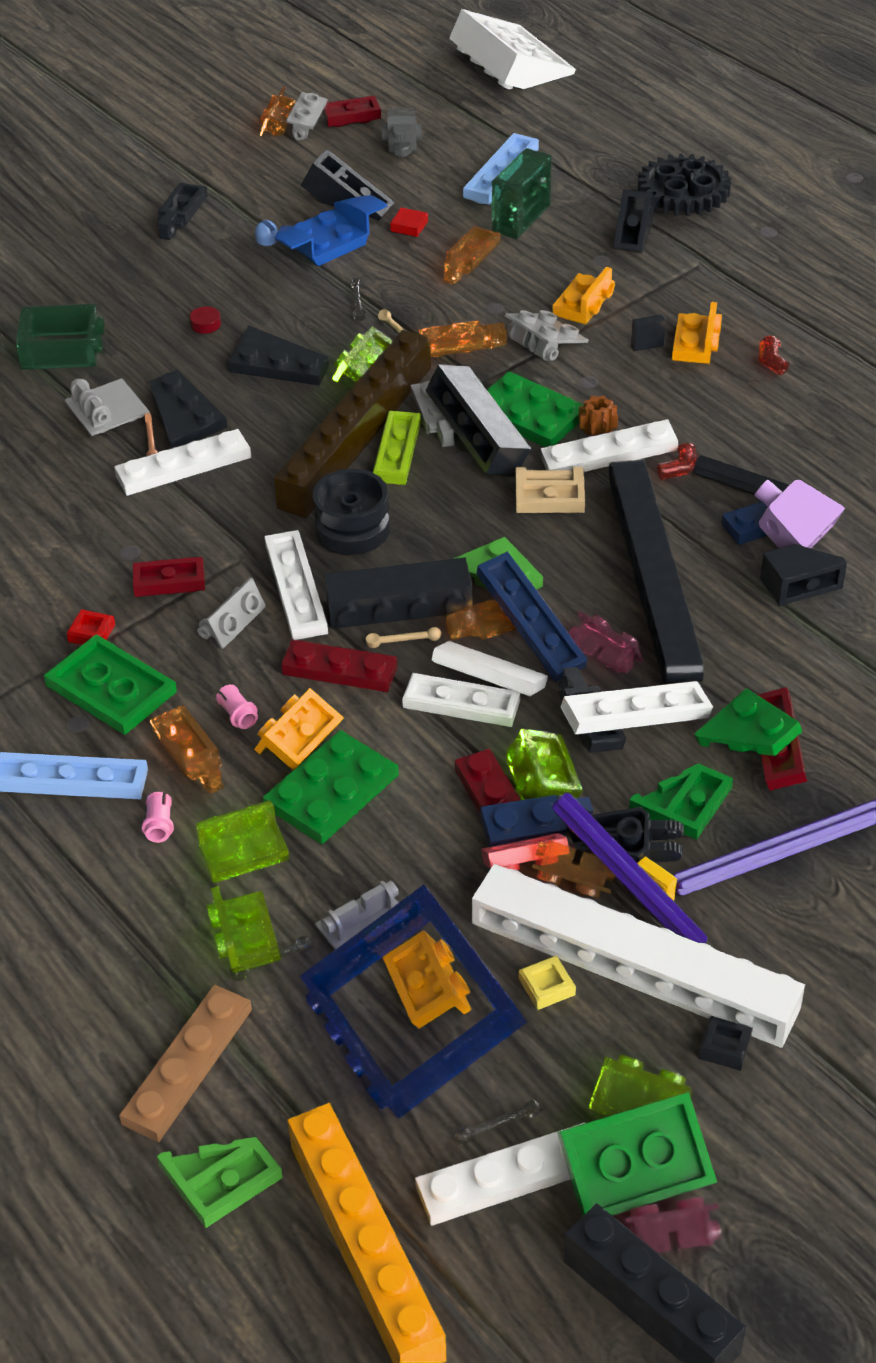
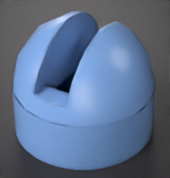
(265, 233)

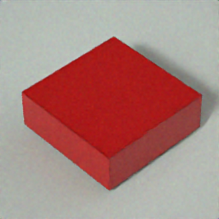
(409, 222)
(88, 625)

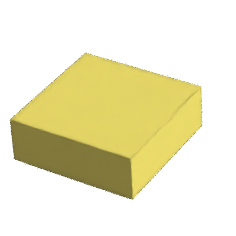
(547, 982)

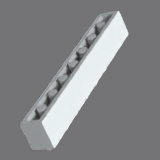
(637, 954)

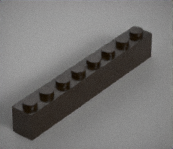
(353, 421)

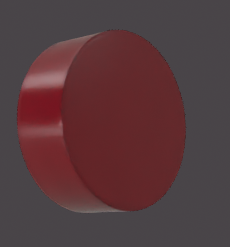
(205, 320)

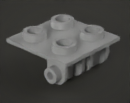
(541, 332)
(104, 406)

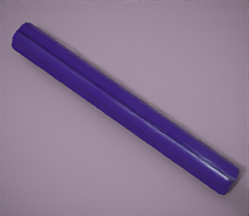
(626, 869)

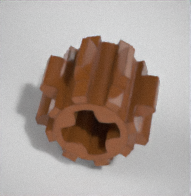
(598, 416)

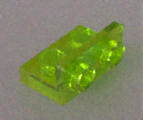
(363, 354)
(542, 765)
(241, 841)
(245, 928)
(626, 1086)

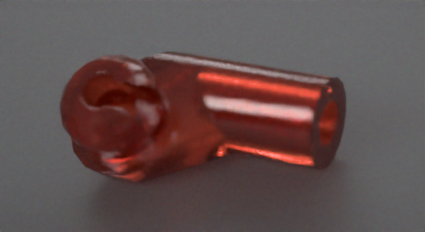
(768, 355)
(681, 465)

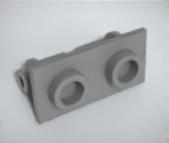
(305, 114)
(233, 614)
(356, 915)

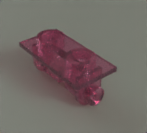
(618, 648)
(689, 1222)

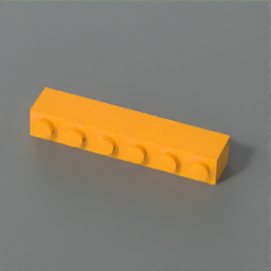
(366, 1239)

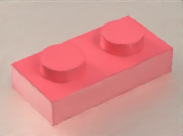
(513, 853)

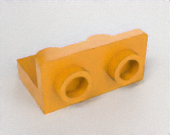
(584, 296)
(697, 336)
(300, 730)
(426, 979)

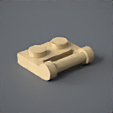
(550, 491)

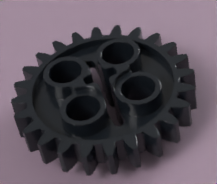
(685, 184)

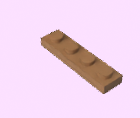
(185, 1063)

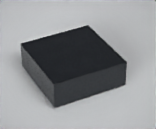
(648, 332)
(725, 1043)

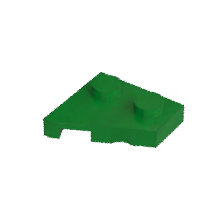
(750, 725)
(687, 798)

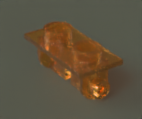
(276, 114)
(557, 865)

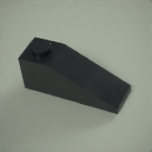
(335, 181)

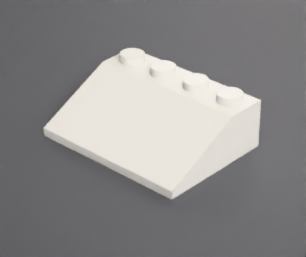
(507, 51)

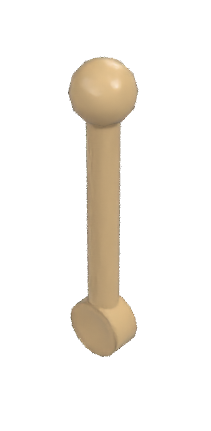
(385, 316)
(374, 640)

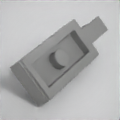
(431, 416)

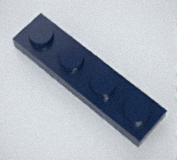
(531, 615)

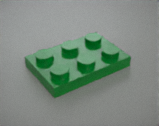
(535, 410)
(110, 684)
(331, 786)
(637, 1156)

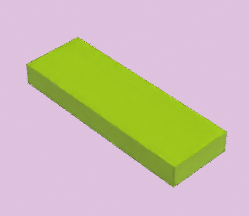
(397, 447)

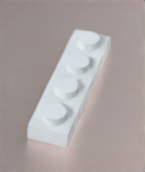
(615, 446)
(182, 462)
(296, 585)
(636, 707)
(492, 1178)

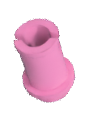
(242, 712)
(158, 824)

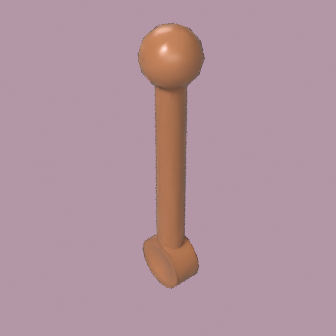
(150, 436)

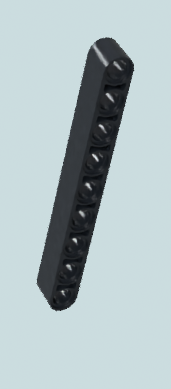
(655, 573)

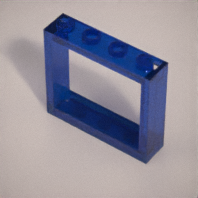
(366, 949)

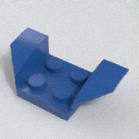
(332, 231)

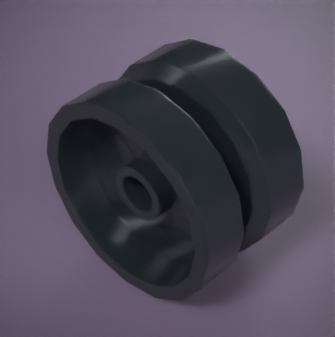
(351, 511)

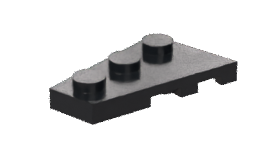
(277, 358)
(184, 410)

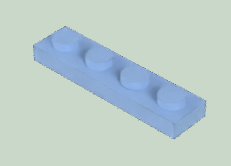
(480, 186)
(72, 775)

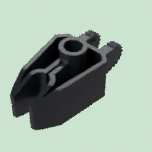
(636, 835)

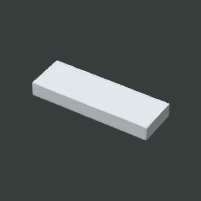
(489, 668)
(461, 699)

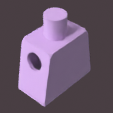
(797, 514)

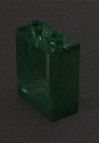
(520, 193)
(55, 321)

